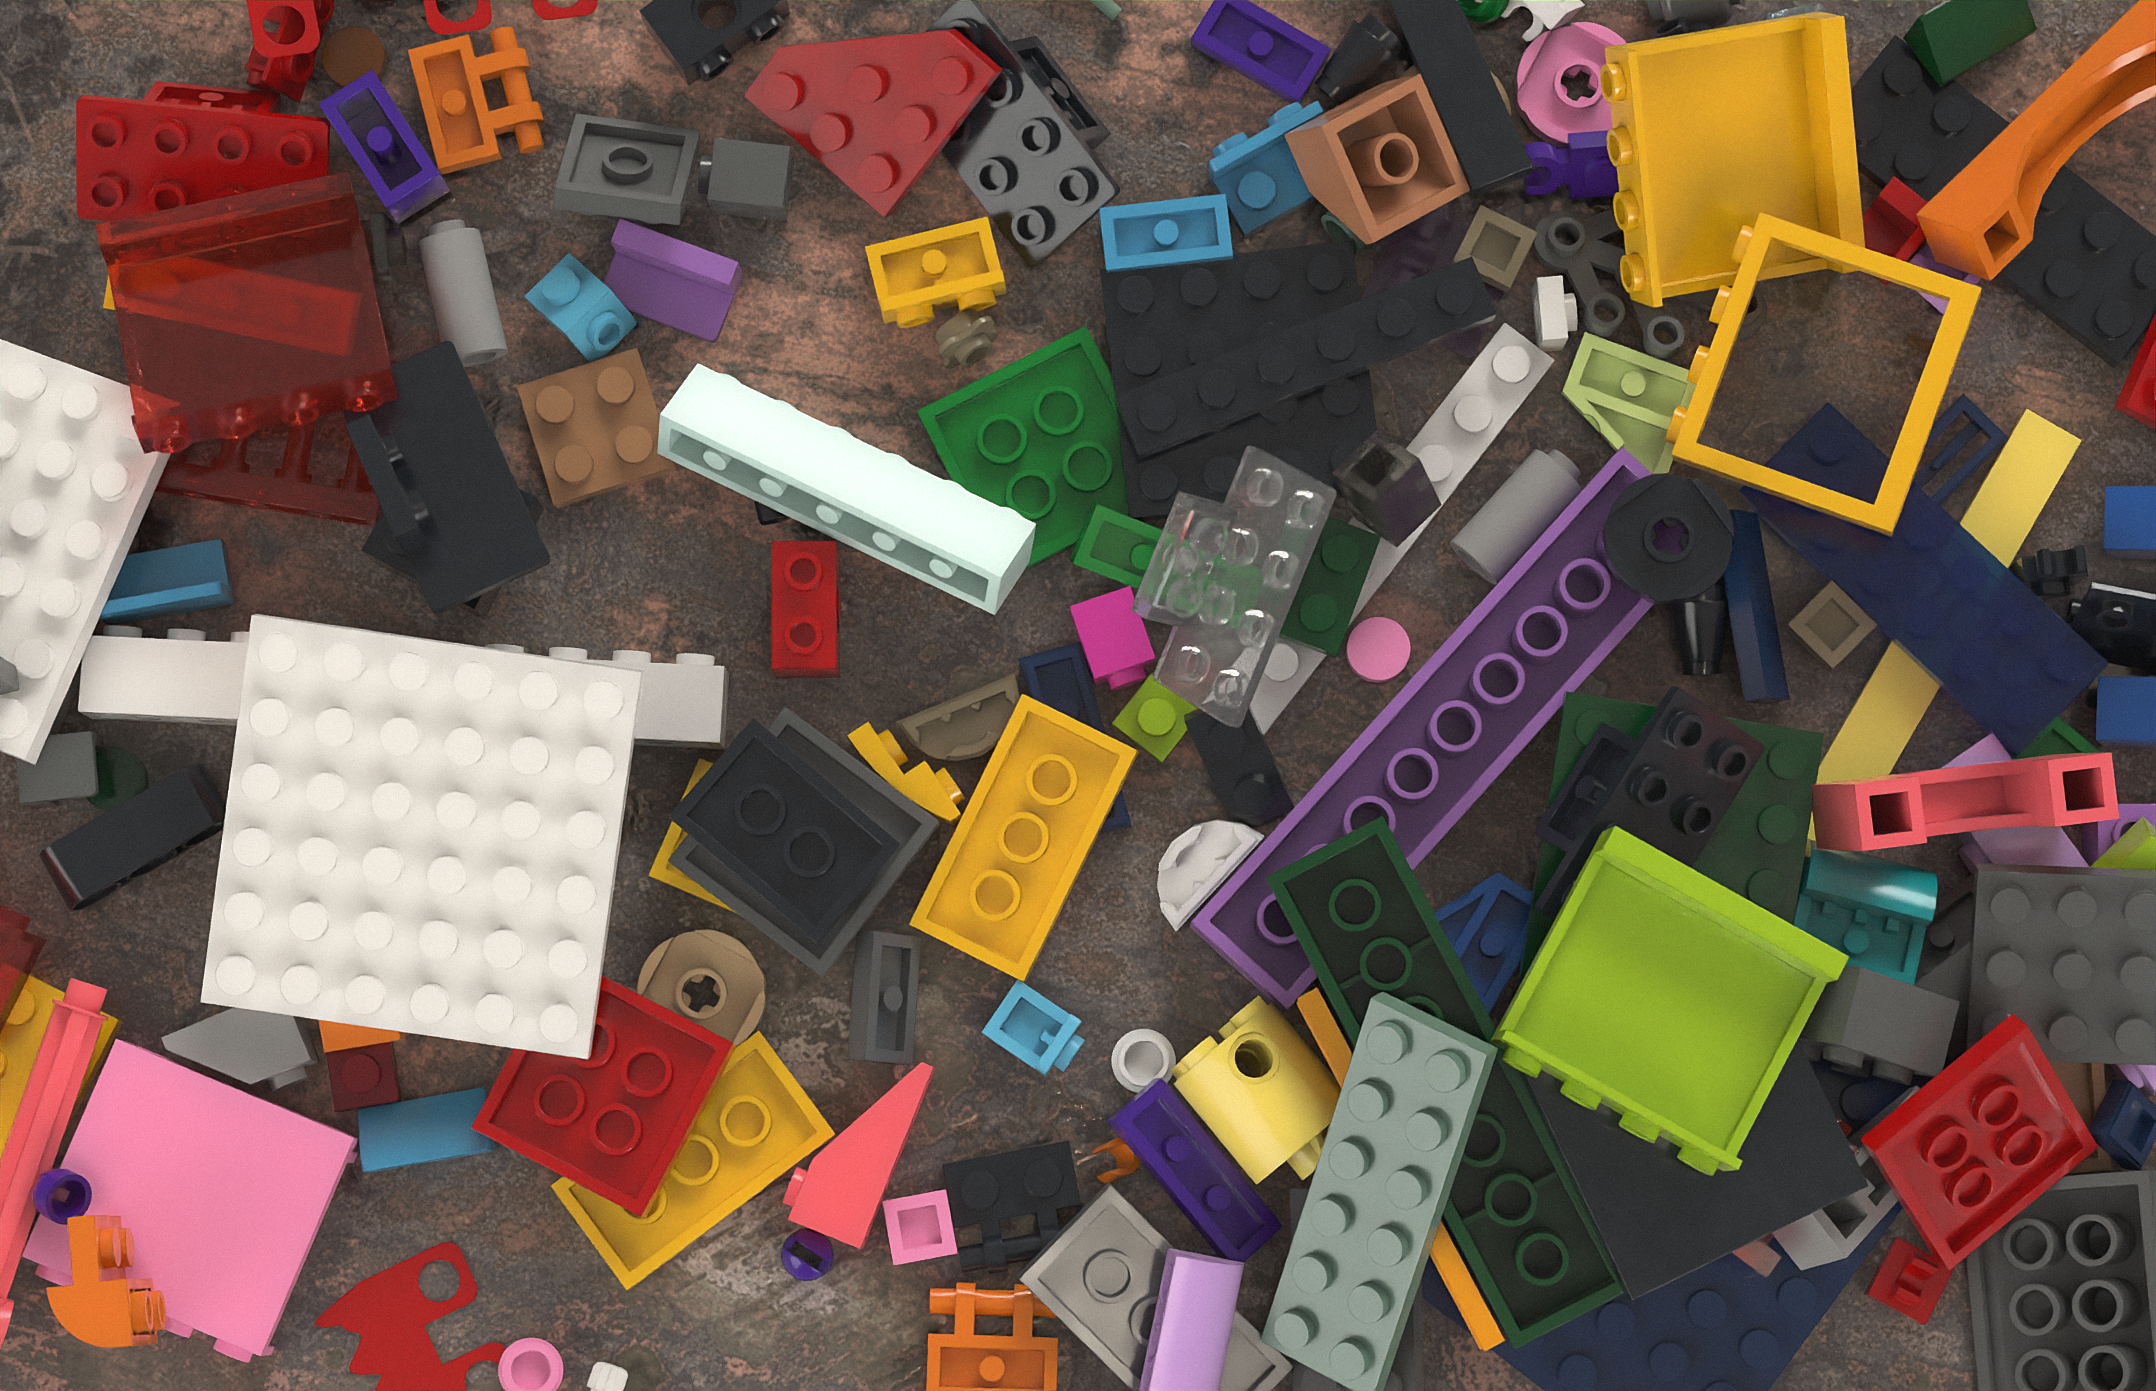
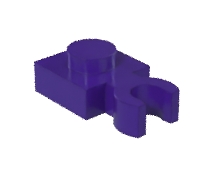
(1580, 166)

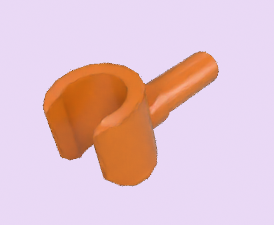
(1126, 1160)

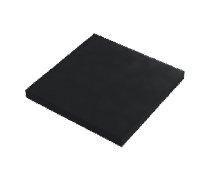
(1669, 1218)

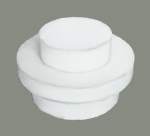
(1141, 1058)

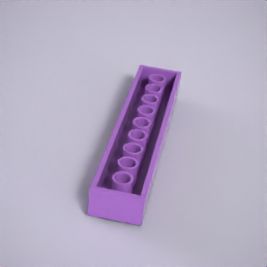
(1447, 726)

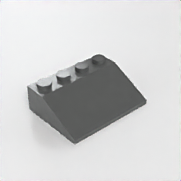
(2070, 1289)

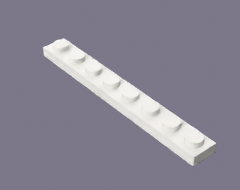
(1448, 451)

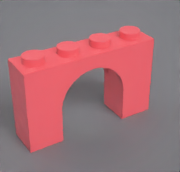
(1965, 798)

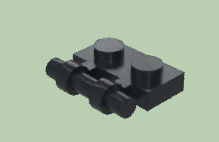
(1005, 1188)

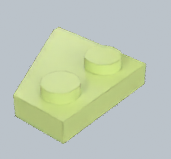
(1628, 398)

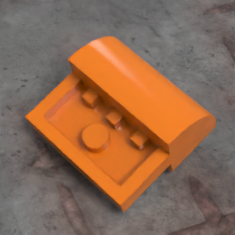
(102, 1303)

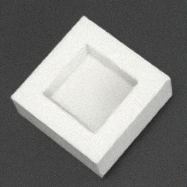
(1553, 313)

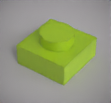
(1154, 719)

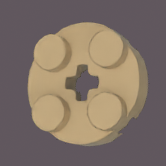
(714, 955)

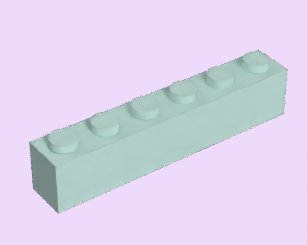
(846, 488)

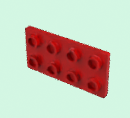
(189, 148)

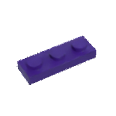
(1194, 1172)

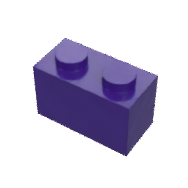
(384, 147)

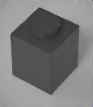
(747, 179)

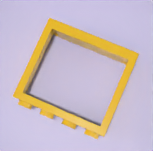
(1729, 313)

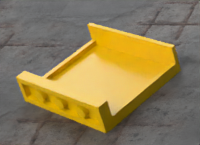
(1729, 130)

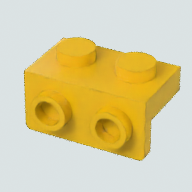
(936, 272)

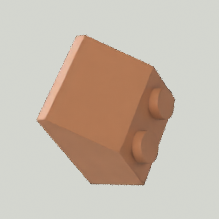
(1379, 159)

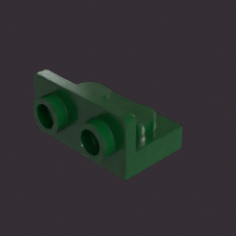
(1330, 587)

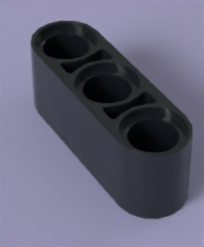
(135, 837)

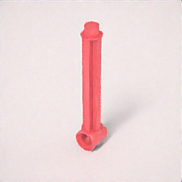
(43, 1121)

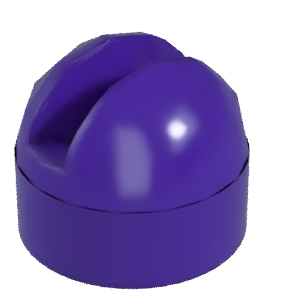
(76, 1202)
(815, 1243)

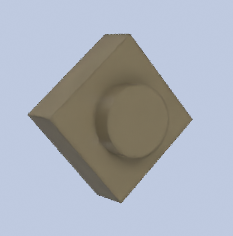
(1496, 247)
(1830, 626)

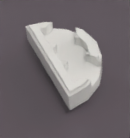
(1199, 864)

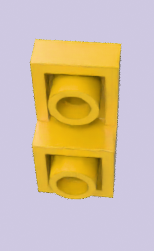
(929, 790)

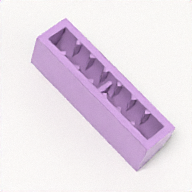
(1191, 1323)

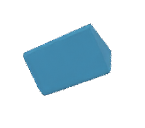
(421, 1130)

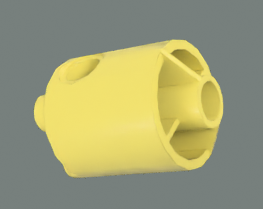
(1277, 1110)

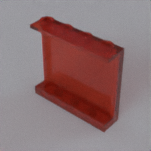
(247, 313)

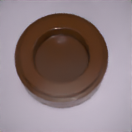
(352, 54)

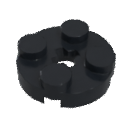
(1673, 501)

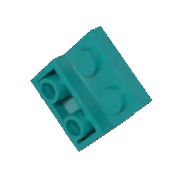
(1867, 908)

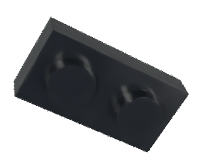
(1240, 768)

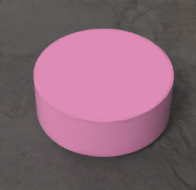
(1378, 649)
(530, 1366)

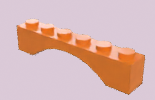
(1992, 204)

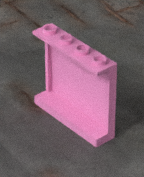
(209, 1184)

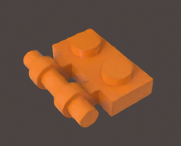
(457, 105)
(990, 1361)

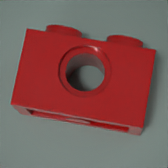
(805, 609)

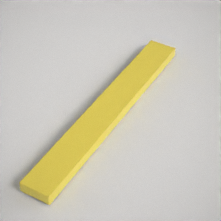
(1999, 520)

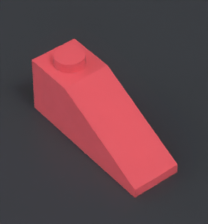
(854, 1171)

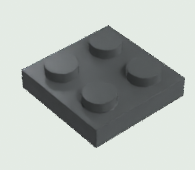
(627, 169)

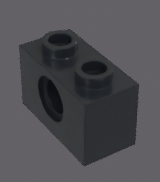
(707, 51)

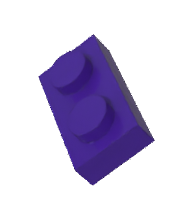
(1261, 47)

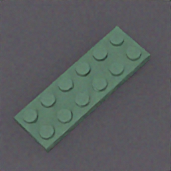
(1378, 1193)

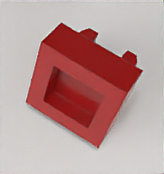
(1908, 1281)

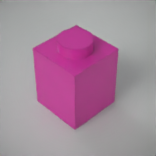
(1113, 639)

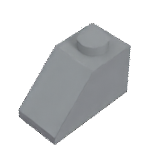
(249, 1046)

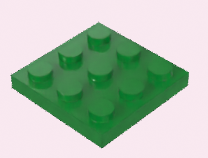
(1037, 440)

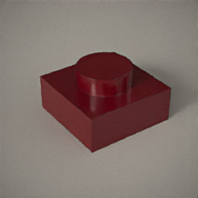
(363, 1076)

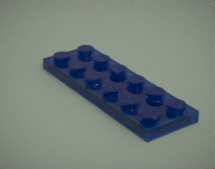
(1931, 588)

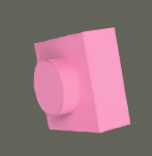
(920, 1227)

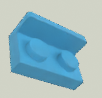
(1261, 172)

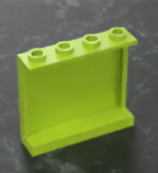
(1666, 1000)

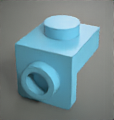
(581, 308)
(1035, 1030)

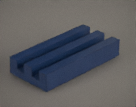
(1978, 423)

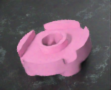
(1538, 85)

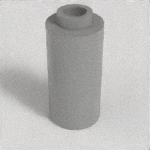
(462, 292)
(1517, 514)

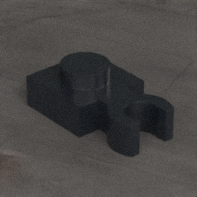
(2052, 572)

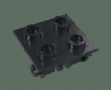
(2117, 624)

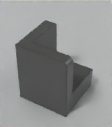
(62, 770)

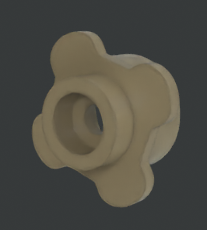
(965, 338)

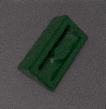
(1967, 33)

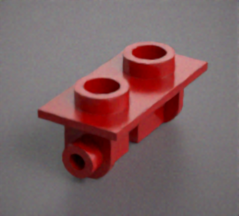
(289, 72)

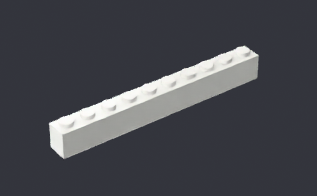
(202, 684)

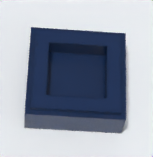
(2125, 1125)

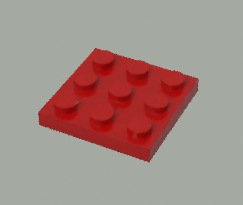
(619, 1113)
(1980, 1141)

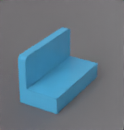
(1165, 233)
(170, 583)

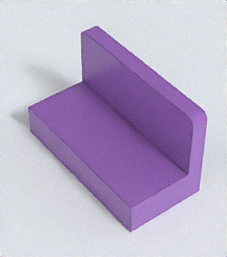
(672, 281)

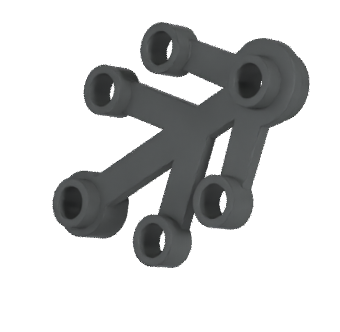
(1591, 252)

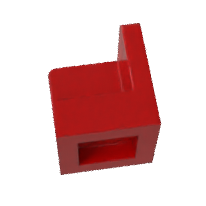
(1892, 222)

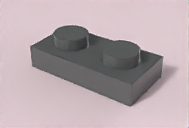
(884, 998)

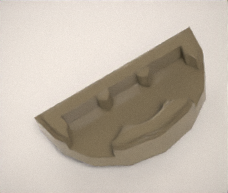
(965, 725)

